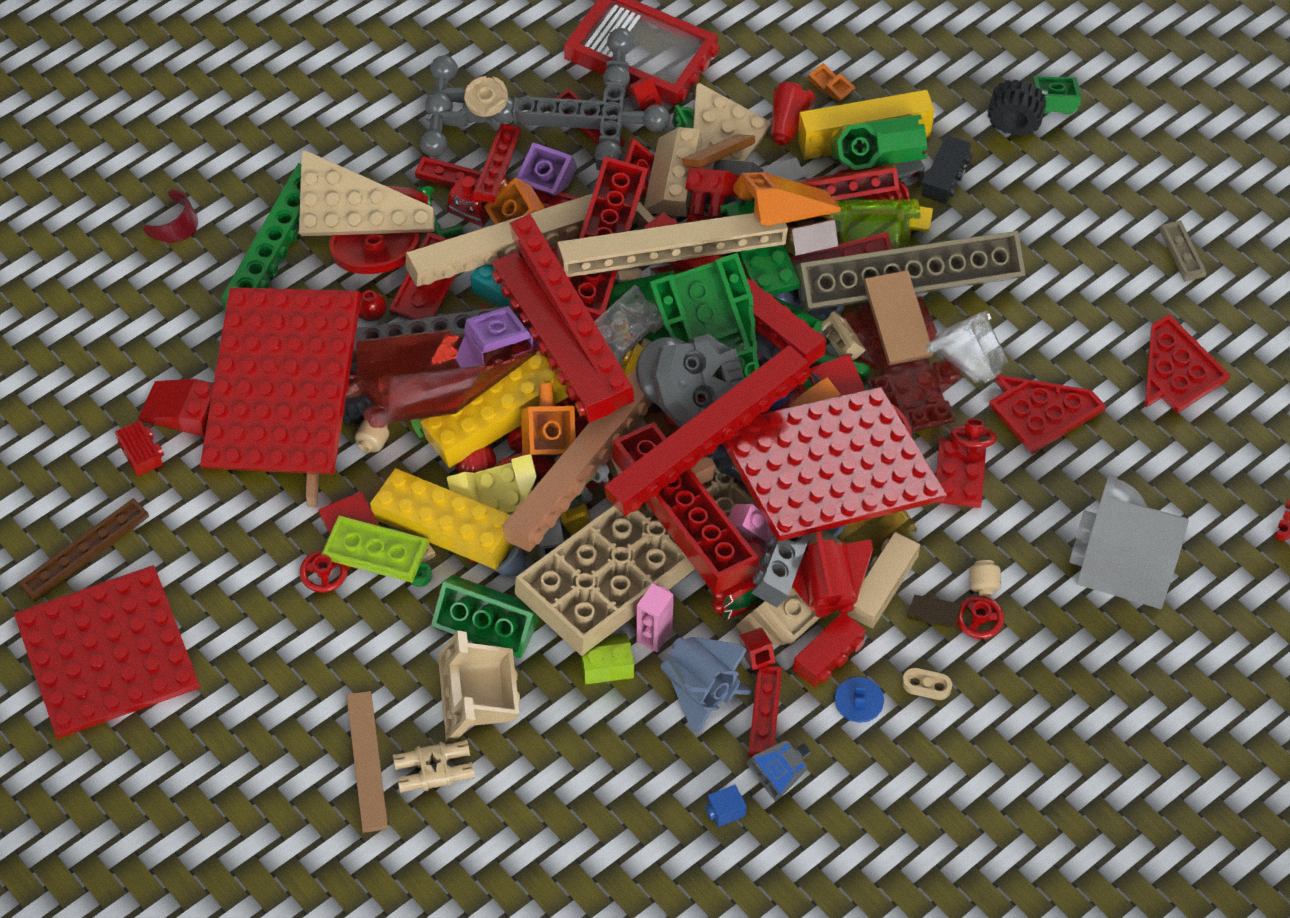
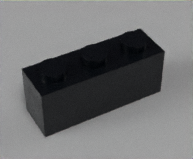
(947, 169)

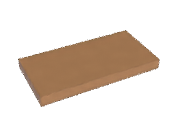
(897, 317)

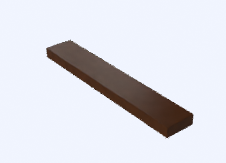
(83, 549)

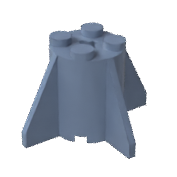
(704, 675)

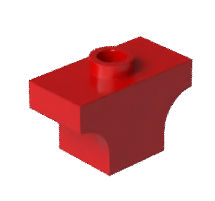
(644, 94)

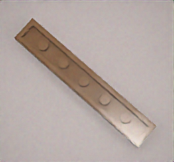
(367, 762)

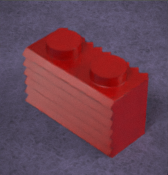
(139, 448)

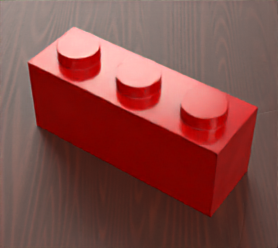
(829, 650)

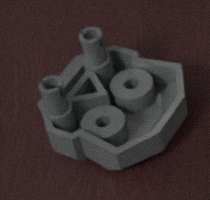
(679, 384)

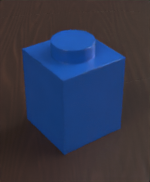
(725, 806)

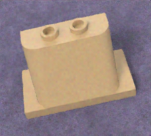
(476, 685)

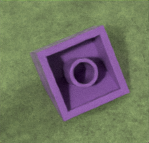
(547, 169)

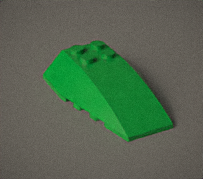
(712, 302)

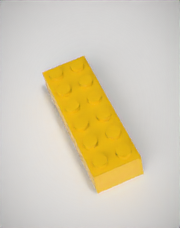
(821, 124)
(491, 413)
(443, 518)

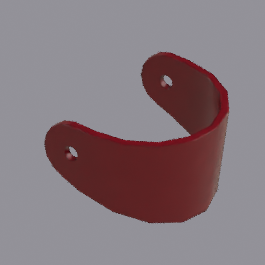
(178, 229)

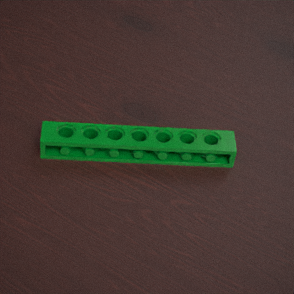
(271, 241)

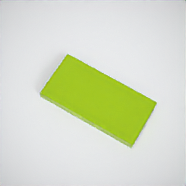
(375, 549)

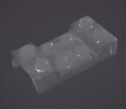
(628, 322)

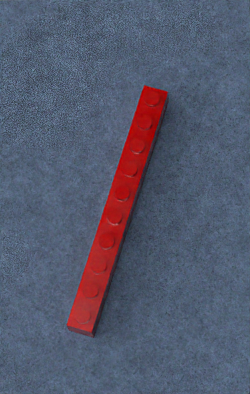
(570, 308)
(771, 317)
(552, 338)
(707, 431)

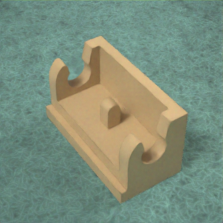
(842, 336)

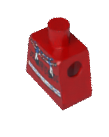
(464, 206)

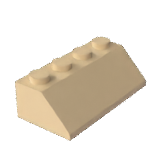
(669, 176)

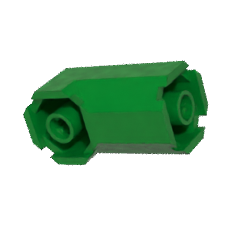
(879, 142)

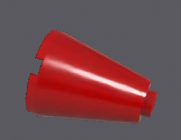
(787, 105)

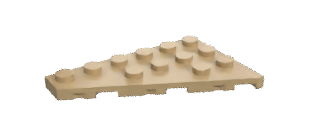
(349, 204)

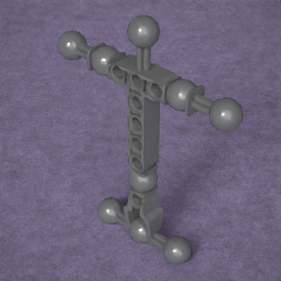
(616, 80)

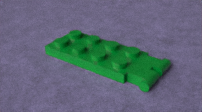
(768, 265)

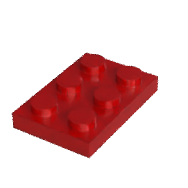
(961, 473)

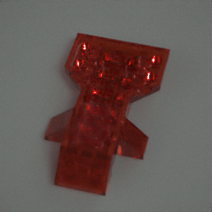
(908, 385)

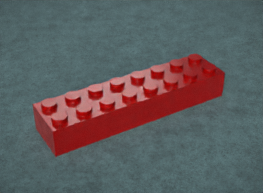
(609, 212)
(692, 518)

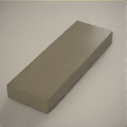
(1182, 250)

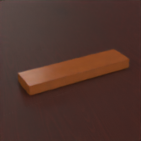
(718, 151)

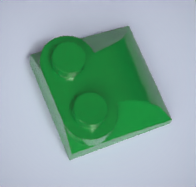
(1060, 92)

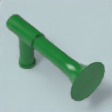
(437, 229)

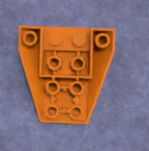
(783, 199)

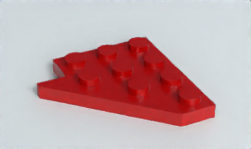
(1179, 367)
(1042, 410)

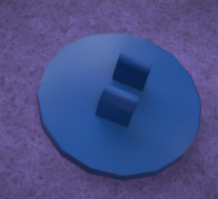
(859, 699)

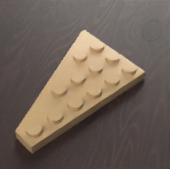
(721, 119)

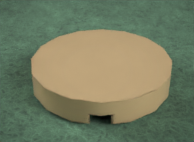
(486, 96)

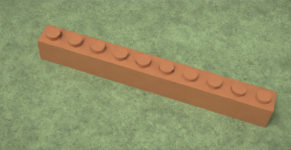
(572, 472)

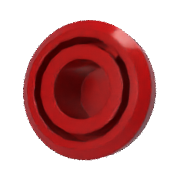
(372, 305)

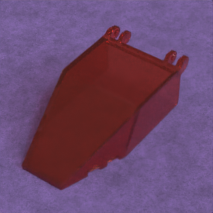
(420, 375)

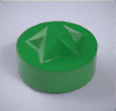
(423, 575)

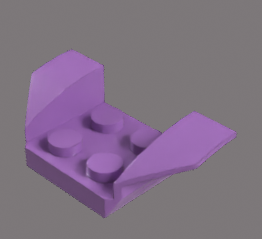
(489, 333)

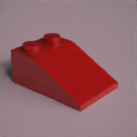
(179, 405)

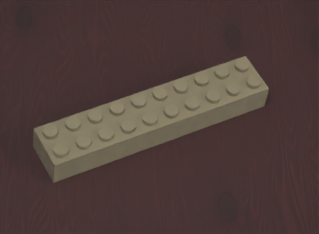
(930, 268)

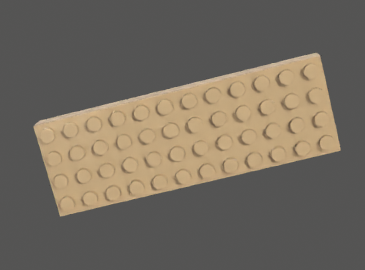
(605, 569)

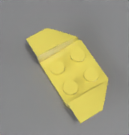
(498, 487)

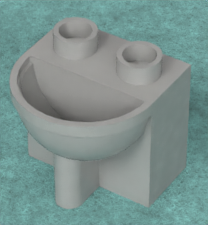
(1128, 546)

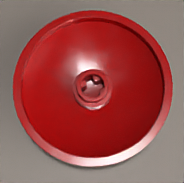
(372, 251)

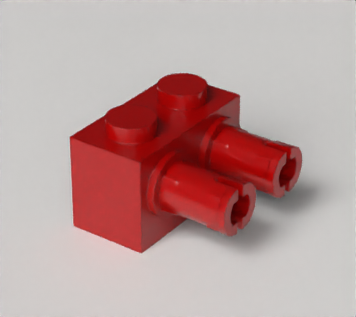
(710, 182)

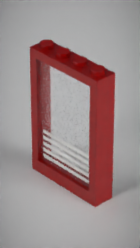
(663, 46)

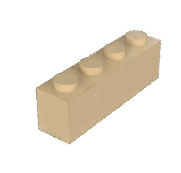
(884, 578)

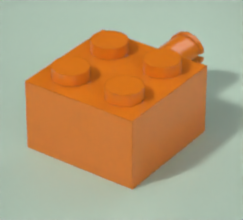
(513, 201)
(548, 427)

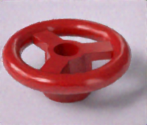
(973, 431)
(321, 561)
(983, 606)

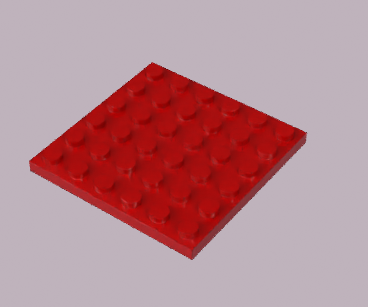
(106, 651)

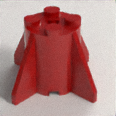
(832, 575)

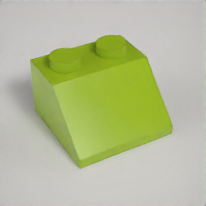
(609, 660)

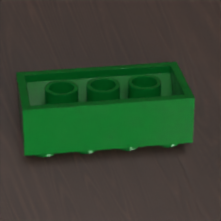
(485, 615)

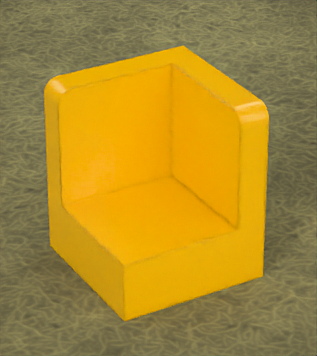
(923, 223)
(576, 518)

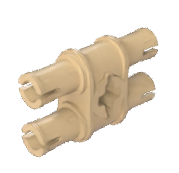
(427, 777)

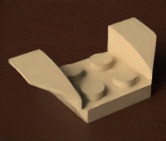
(782, 623)

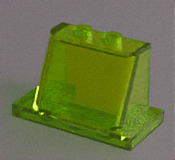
(874, 217)

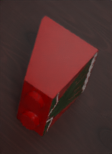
(738, 597)

